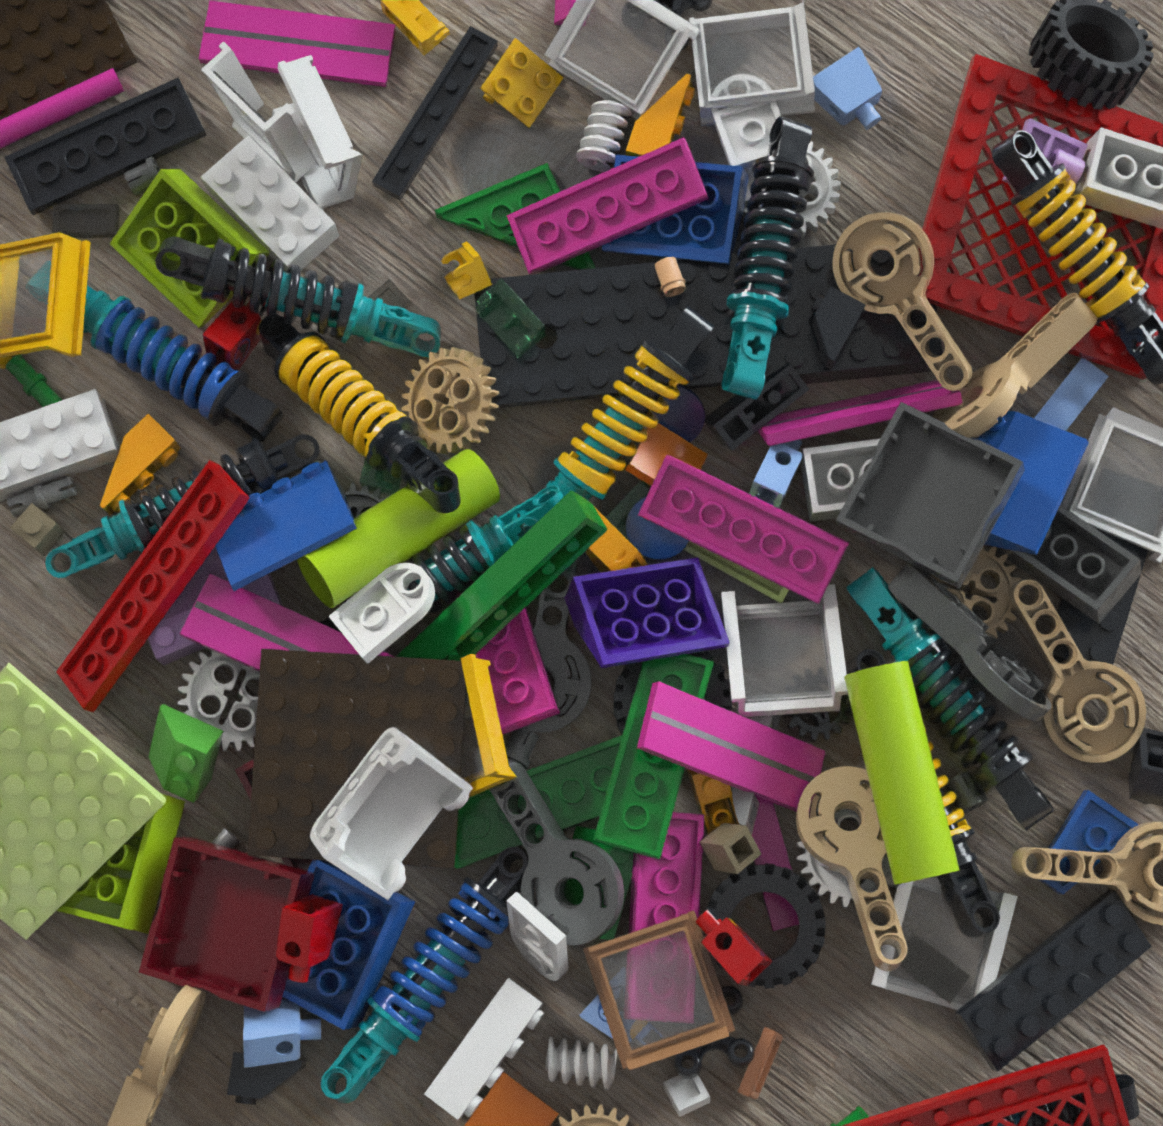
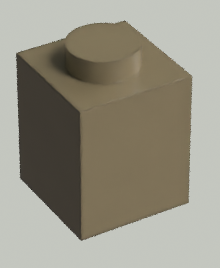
(38, 529)
(730, 848)

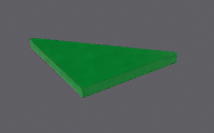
(488, 209)

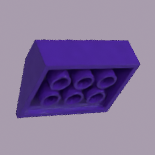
(645, 612)

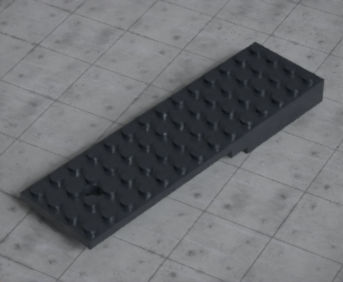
(611, 310)

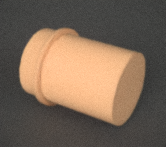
(670, 277)

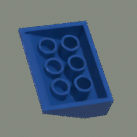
(699, 232)
(1049, 465)
(285, 524)
(359, 951)

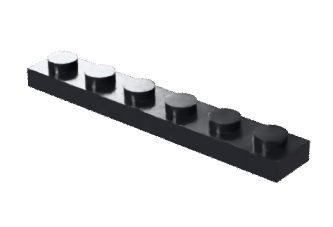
(435, 113)

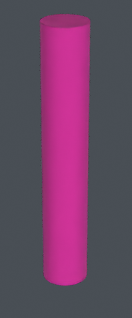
(59, 107)

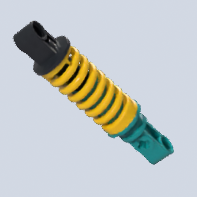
(590, 468)

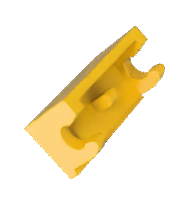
(415, 23)
(470, 274)

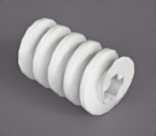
(601, 134)
(581, 1063)

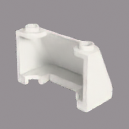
(386, 811)

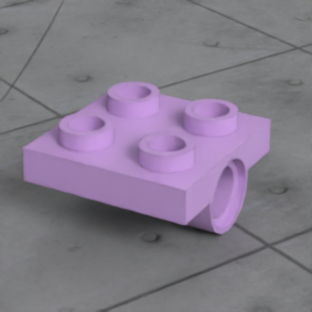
(1057, 148)

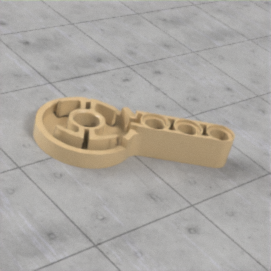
(902, 288)
(997, 384)
(1078, 684)
(858, 852)
(1122, 869)
(159, 1059)

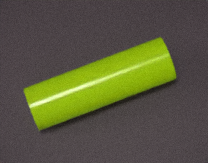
(395, 532)
(901, 772)

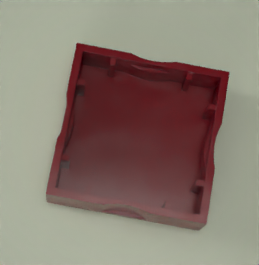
(223, 922)

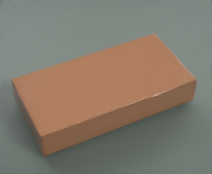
(760, 1065)

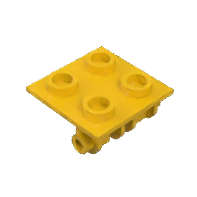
(521, 83)

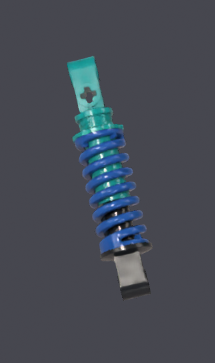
(221, 392)
(407, 1006)

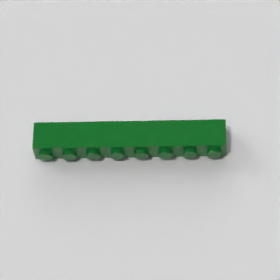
(511, 582)

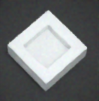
(686, 1094)

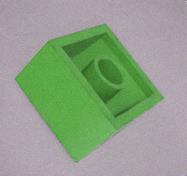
(184, 752)

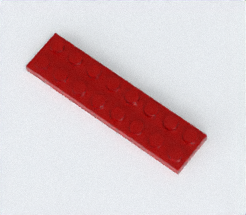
(152, 585)

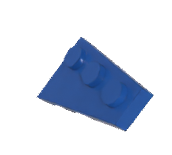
(1090, 828)

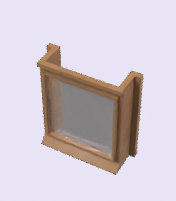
(659, 991)

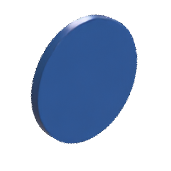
(651, 538)

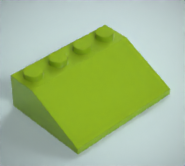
(180, 209)
(130, 881)

